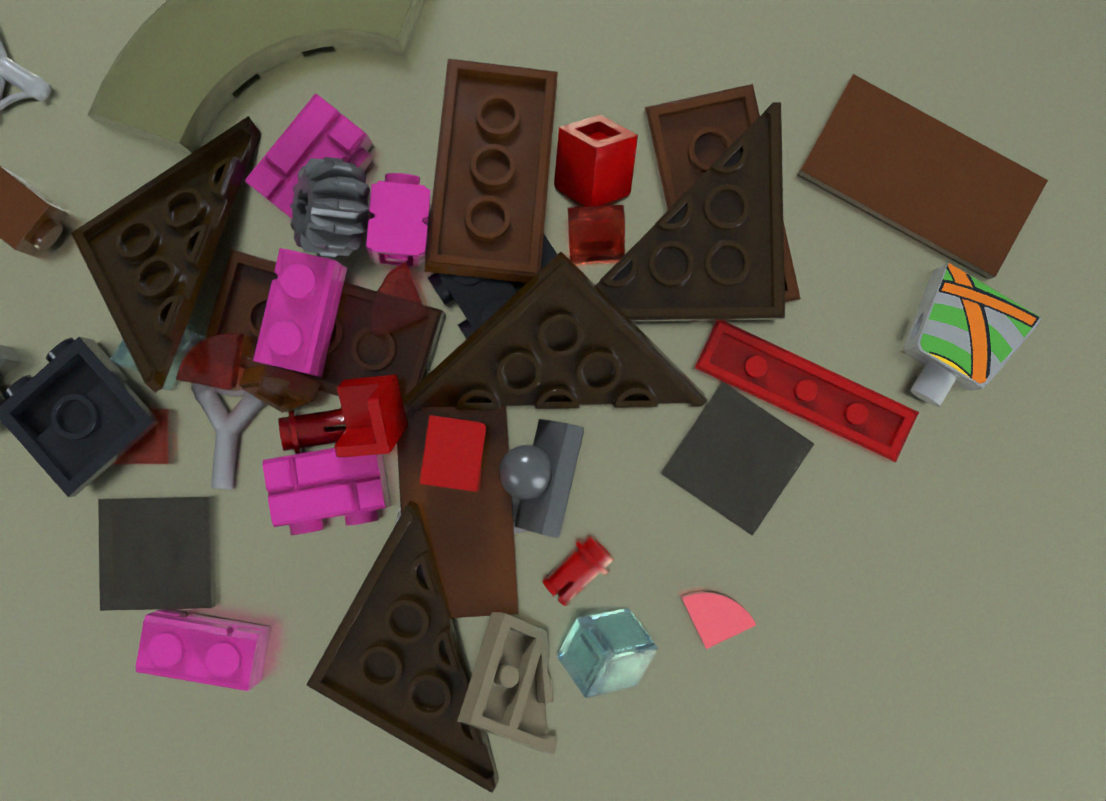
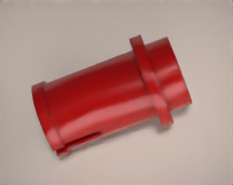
(310, 429)
(578, 570)

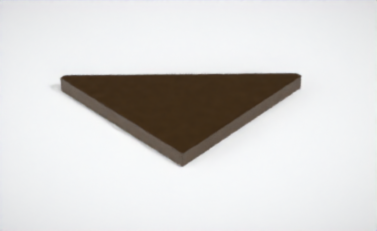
(717, 244)
(158, 246)
(555, 349)
(402, 658)

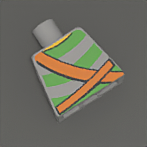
(963, 334)

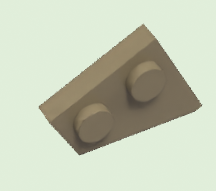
(511, 684)

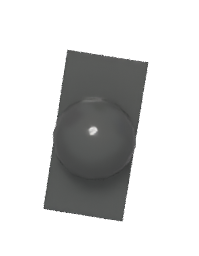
(542, 476)

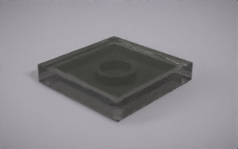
(736, 458)
(156, 553)

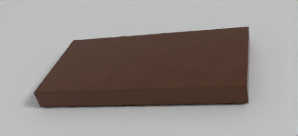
(692, 135)
(491, 171)
(922, 177)
(352, 347)
(466, 529)

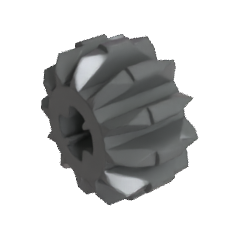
(330, 207)

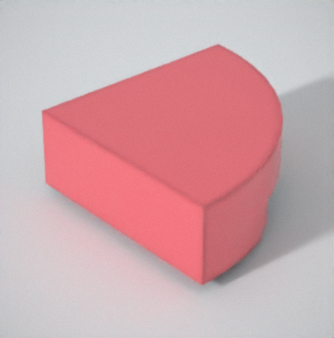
(716, 616)

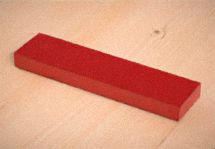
(805, 390)

